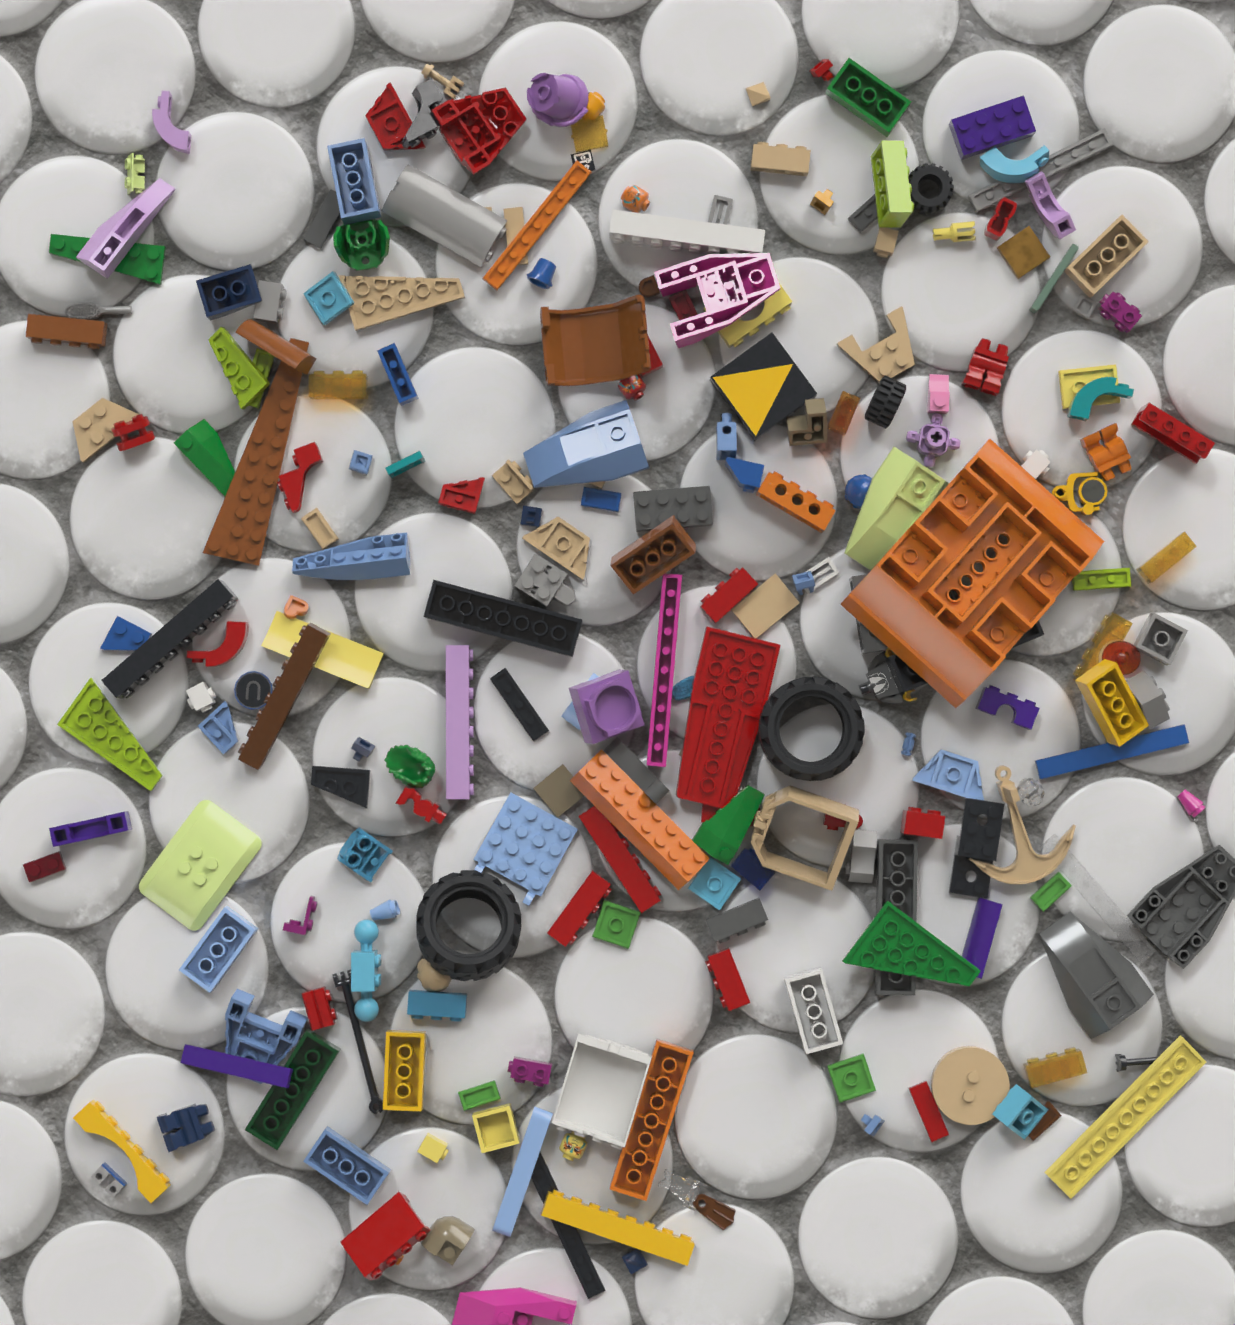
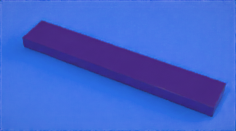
(236, 1066)

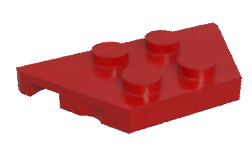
(390, 120)

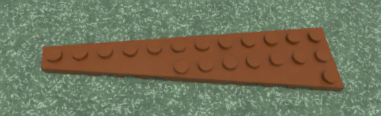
(249, 500)

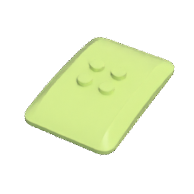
(200, 865)

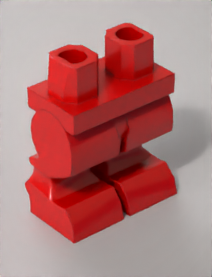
(986, 361)
(422, 807)

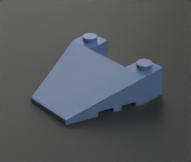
(258, 1037)

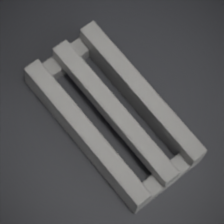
(723, 200)

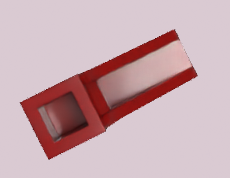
(293, 482)

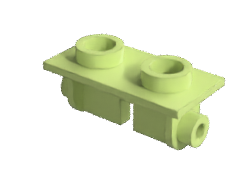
(133, 167)

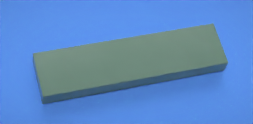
(1054, 278)

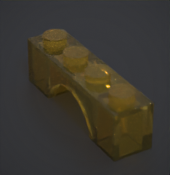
(1113, 628)

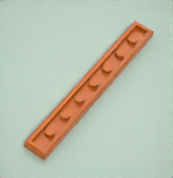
(536, 225)

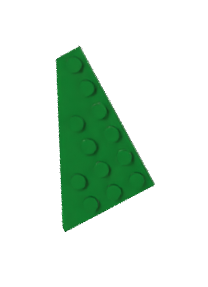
(904, 947)

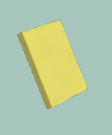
(1074, 379)

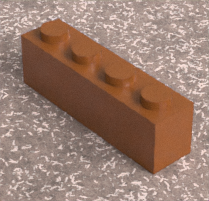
(66, 330)

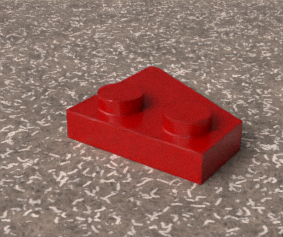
(462, 495)

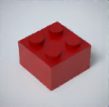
(922, 824)

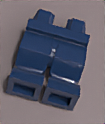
(191, 1126)

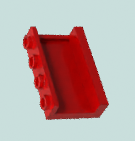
(1172, 433)
(385, 1237)

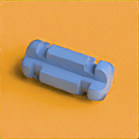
(908, 744)

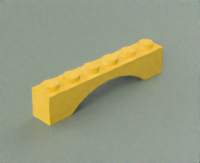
(149, 1180)

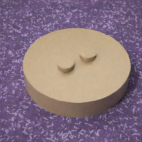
(969, 1084)

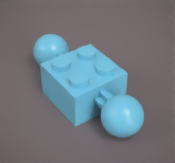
(365, 970)

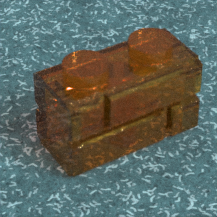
(843, 413)

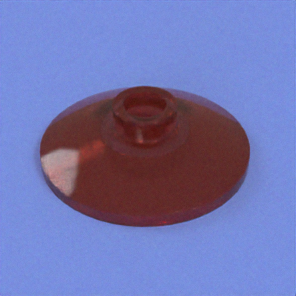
(1126, 663)

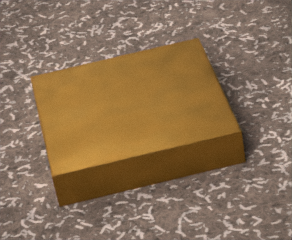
(1023, 252)

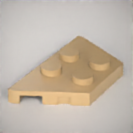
(95, 426)
(562, 544)

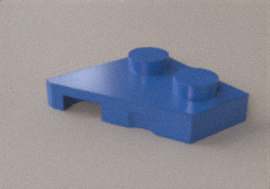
(125, 636)

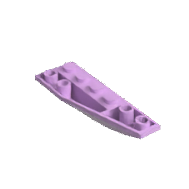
(123, 229)

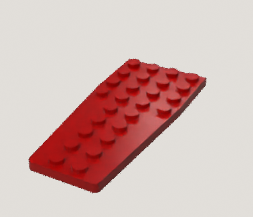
(724, 714)

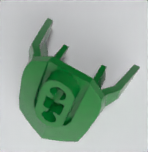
(352, 252)

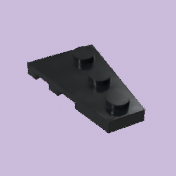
(343, 782)

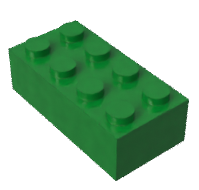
(868, 97)

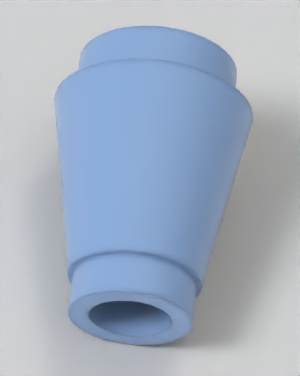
(385, 911)

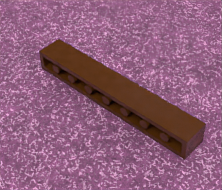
(284, 695)

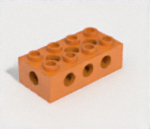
(784, 502)

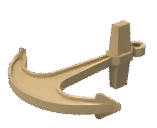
(1027, 865)

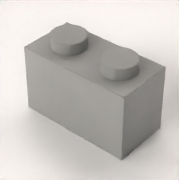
(270, 309)

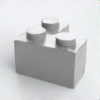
(1149, 698)

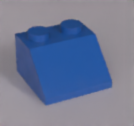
(745, 473)

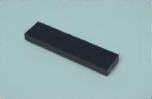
(519, 704)

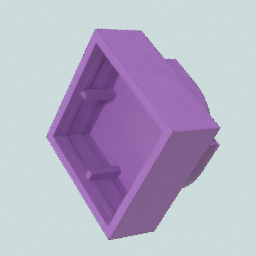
(606, 706)

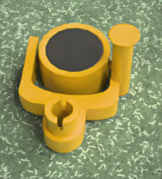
(1089, 492)

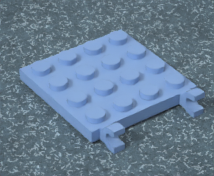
(525, 845)

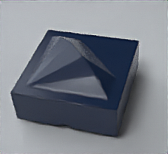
(634, 1260)

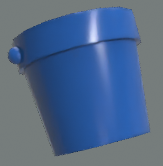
(542, 273)

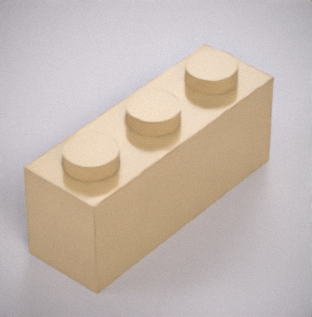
(780, 159)

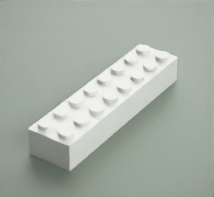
(684, 234)

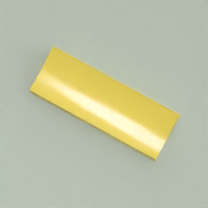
(338, 657)

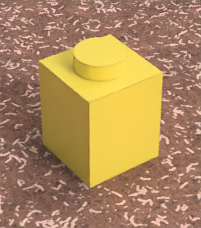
(433, 1148)

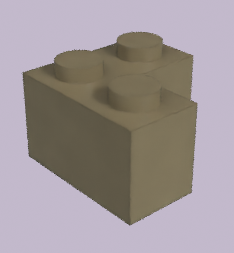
(809, 427)

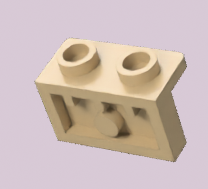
(513, 481)

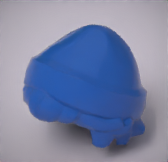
(857, 489)

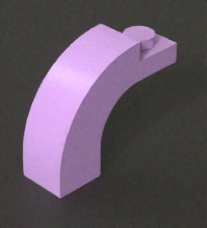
(1048, 208)

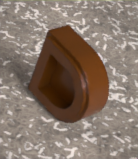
(648, 287)

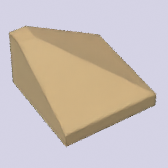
(758, 94)

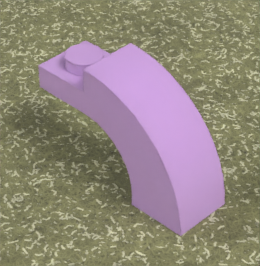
(174, 137)

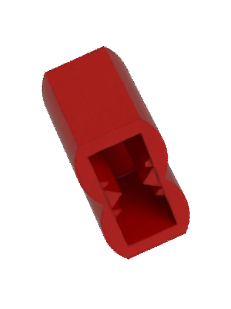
(999, 222)

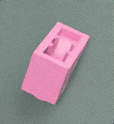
(938, 394)

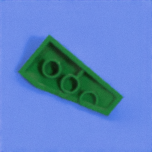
(205, 450)
(727, 828)

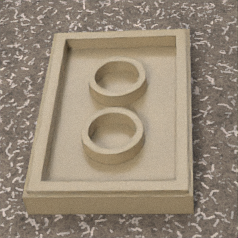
(765, 606)

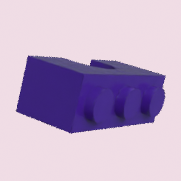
(1024, 712)

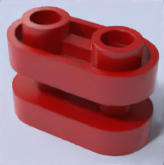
(137, 423)

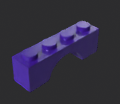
(90, 828)

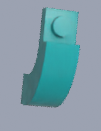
(1083, 399)

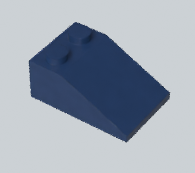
(228, 292)

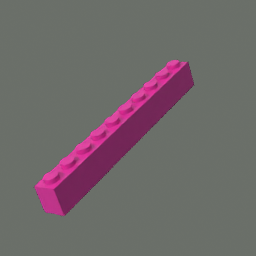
(664, 670)

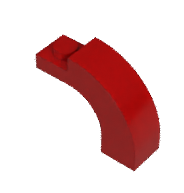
(233, 644)

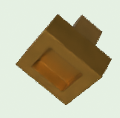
(822, 201)

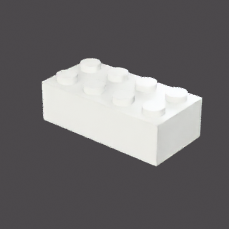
(813, 1010)

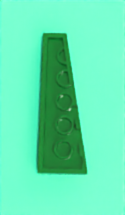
(141, 261)

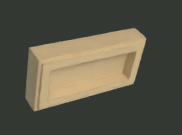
(320, 528)

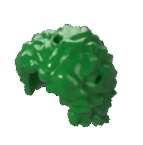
(410, 765)

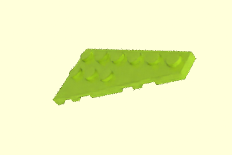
(102, 729)

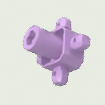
(927, 446)

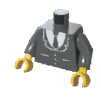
(882, 683)

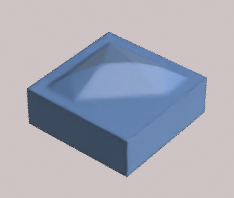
(360, 462)

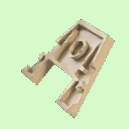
(888, 356)

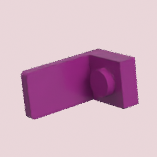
(295, 925)

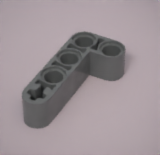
(636, 770)

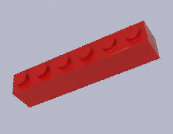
(620, 859)

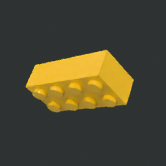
(1112, 702)
(404, 1070)

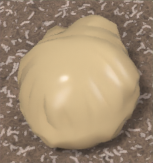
(430, 978)

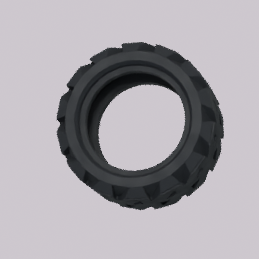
(852, 728)
(468, 885)

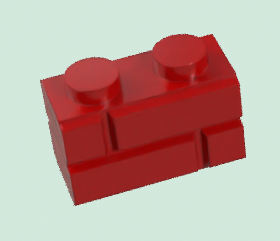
(319, 1008)

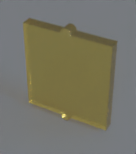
(589, 134)

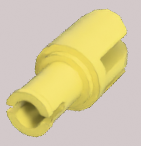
(956, 232)

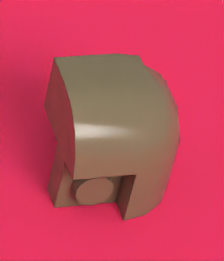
(448, 1238)

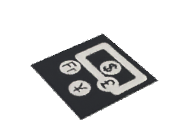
(585, 159)

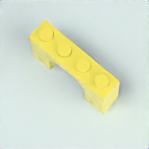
(775, 304)

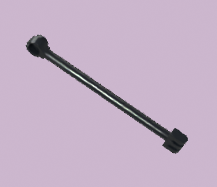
(344, 982)

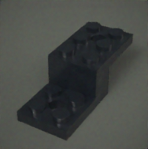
(976, 843)

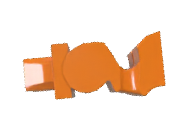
(1111, 454)

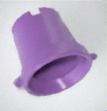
(558, 99)

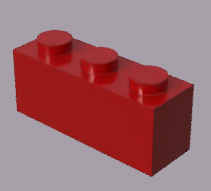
(728, 594)
(727, 979)

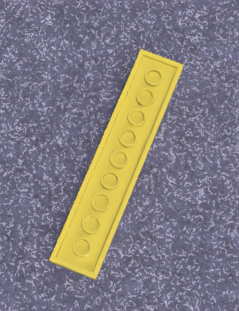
(1125, 1117)

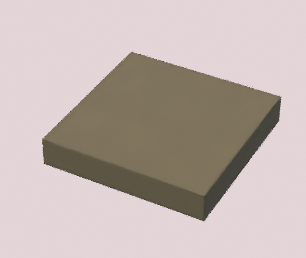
(558, 791)

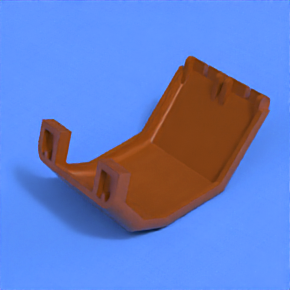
(595, 343)

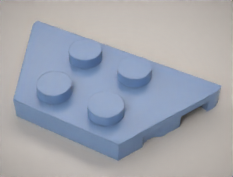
(952, 774)

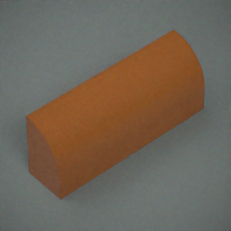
(276, 345)

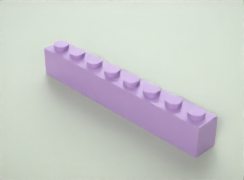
(458, 722)

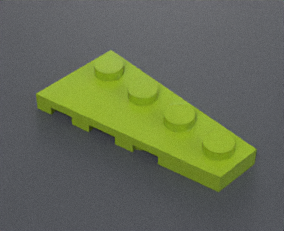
(241, 372)

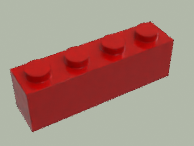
(580, 906)

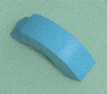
(1013, 171)

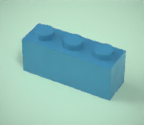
(437, 1005)

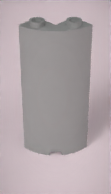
(444, 215)

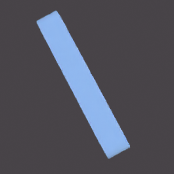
(522, 1171)

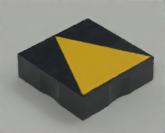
(763, 386)

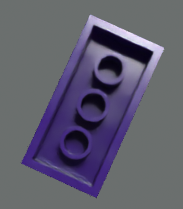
(992, 127)

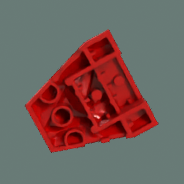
(479, 126)

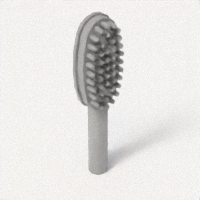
(92, 311)

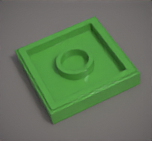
(616, 924)
(851, 1078)

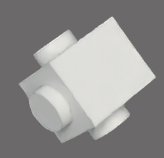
(1036, 463)
(201, 697)

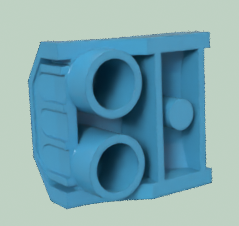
(363, 854)

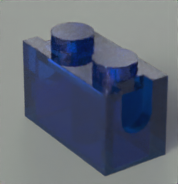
(751, 868)

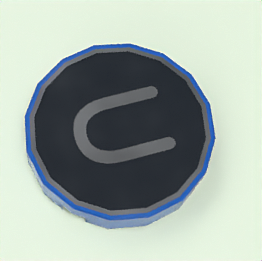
(252, 689)

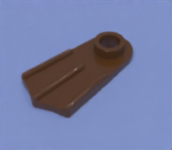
(715, 1211)

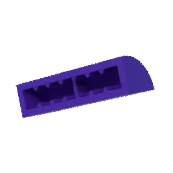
(981, 933)

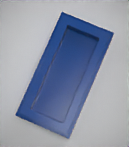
(601, 499)

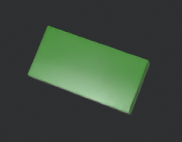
(1050, 891)
(479, 1095)

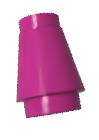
(1191, 803)

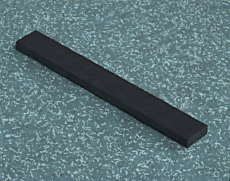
(568, 1235)

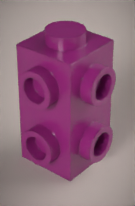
(1119, 311)
(530, 1070)

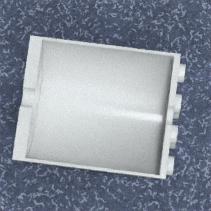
(601, 1090)

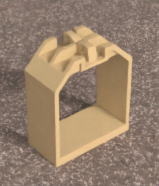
(793, 868)

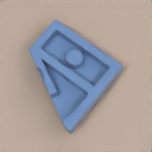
(220, 728)

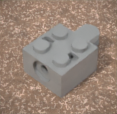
(545, 582)

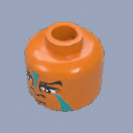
(635, 199)

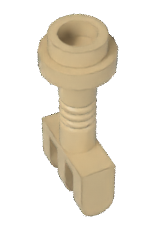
(450, 85)

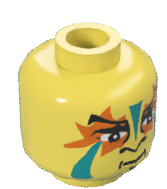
(573, 1146)

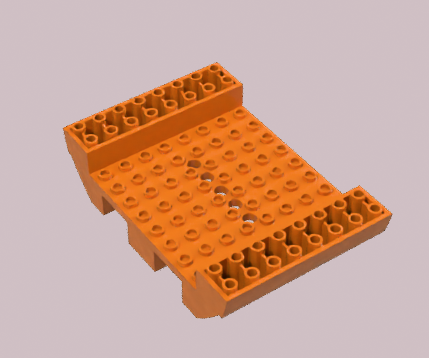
(967, 638)

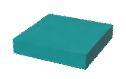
(405, 464)

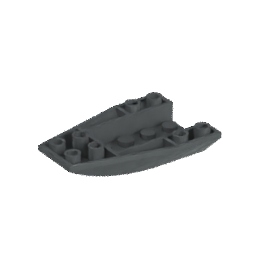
(1187, 906)
(1092, 975)

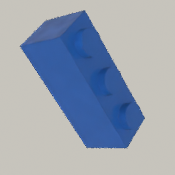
(397, 374)

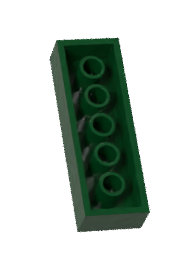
(284, 1105)

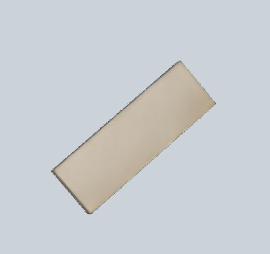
(514, 224)

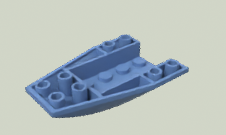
(590, 450)

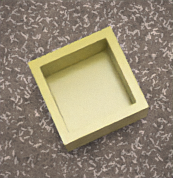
(496, 1128)

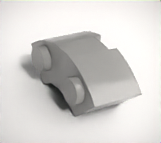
(862, 856)

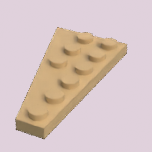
(389, 298)

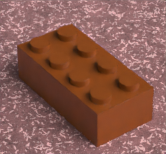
(653, 554)

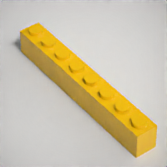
(618, 1228)

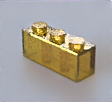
(338, 385)
(1166, 557)
(1054, 1067)

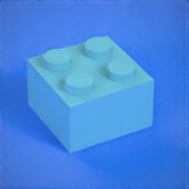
(1020, 1111)

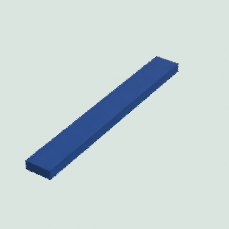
(1108, 753)

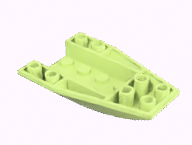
(892, 504)

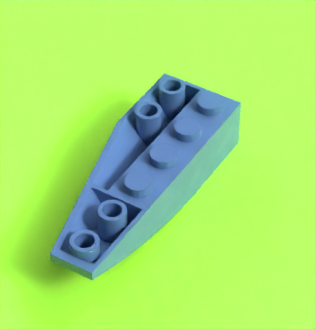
(358, 560)

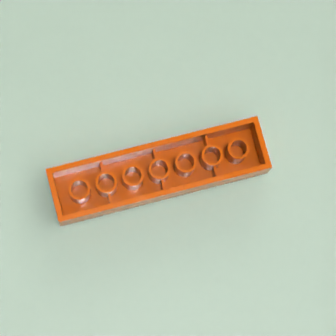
(639, 819)
(652, 1120)

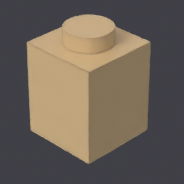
(885, 242)

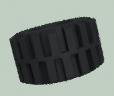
(941, 178)
(885, 402)

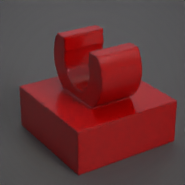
(822, 70)

